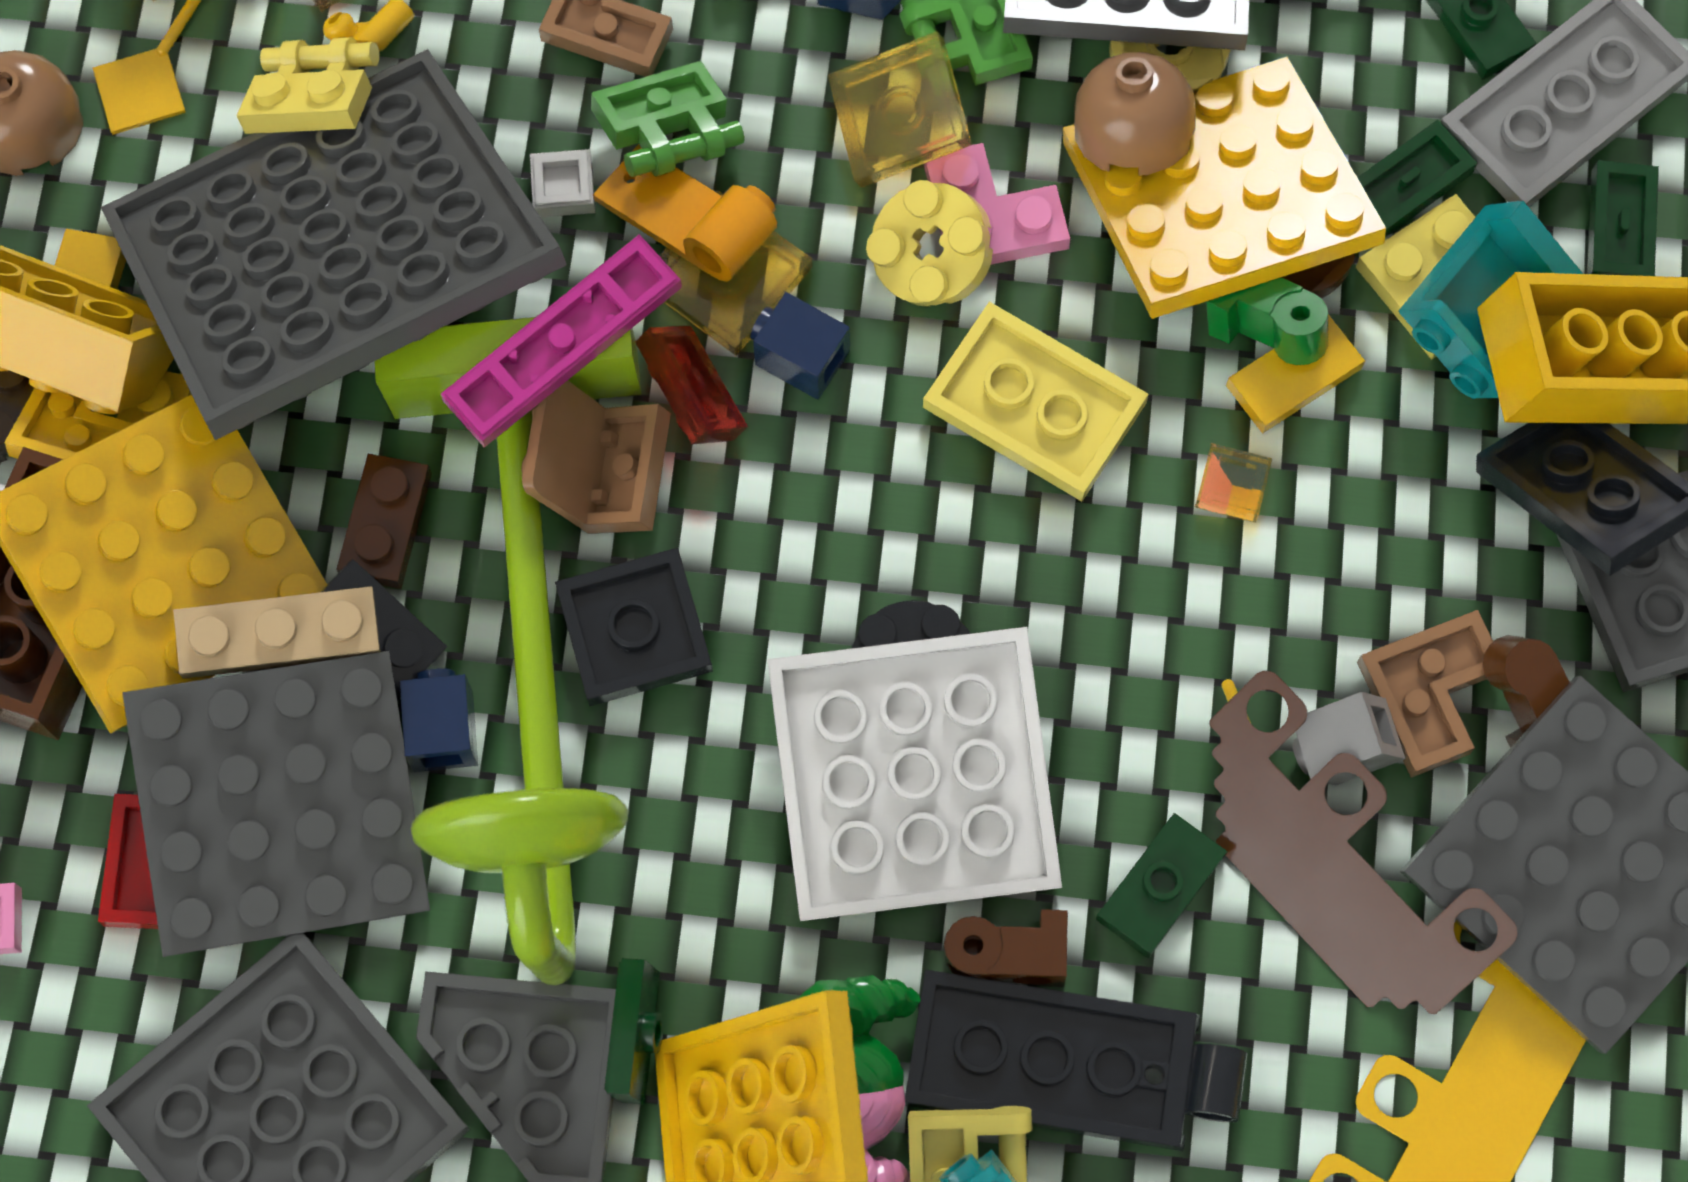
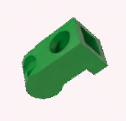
(1275, 315)

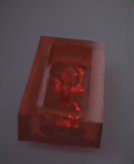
(691, 384)

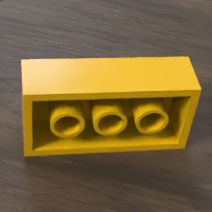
(1589, 348)

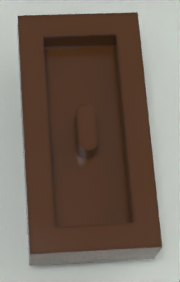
(386, 518)

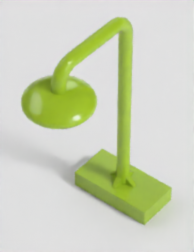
(545, 827)

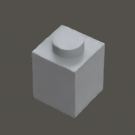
(1352, 726)

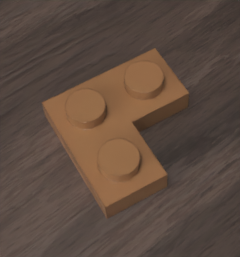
(608, 32)
(1417, 682)

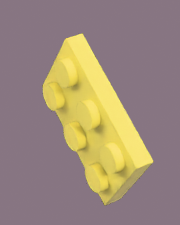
(1035, 401)

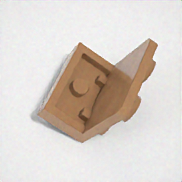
(596, 461)

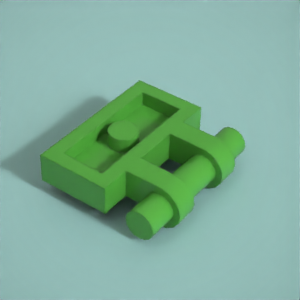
(978, 32)
(661, 105)

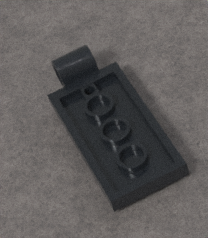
(1069, 1060)

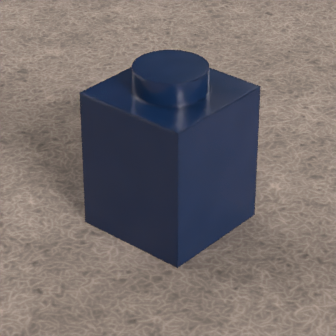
(800, 344)
(438, 721)

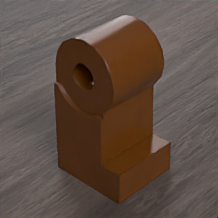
(1527, 676)
(1010, 953)

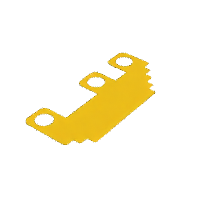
(1490, 1099)

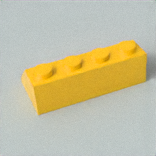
(78, 335)

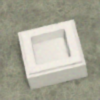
(562, 183)

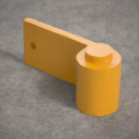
(691, 218)

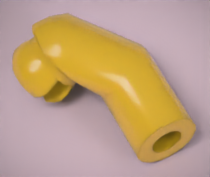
(380, 29)

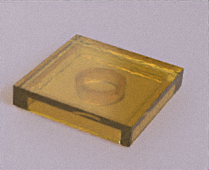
(899, 109)
(731, 308)

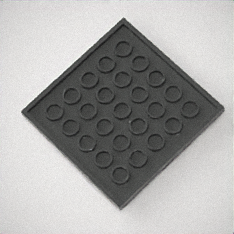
(328, 245)

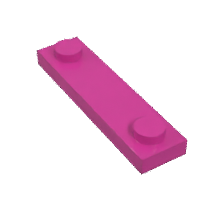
(561, 340)

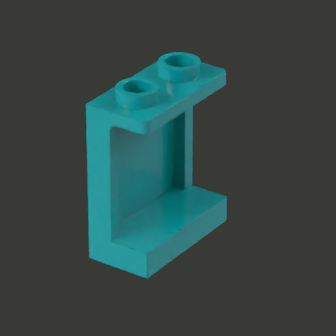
(1445, 304)

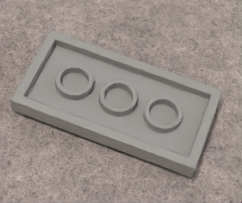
(1568, 98)

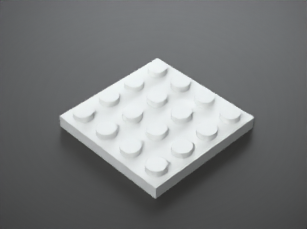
(914, 773)

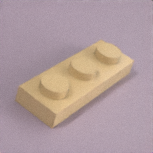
(275, 632)

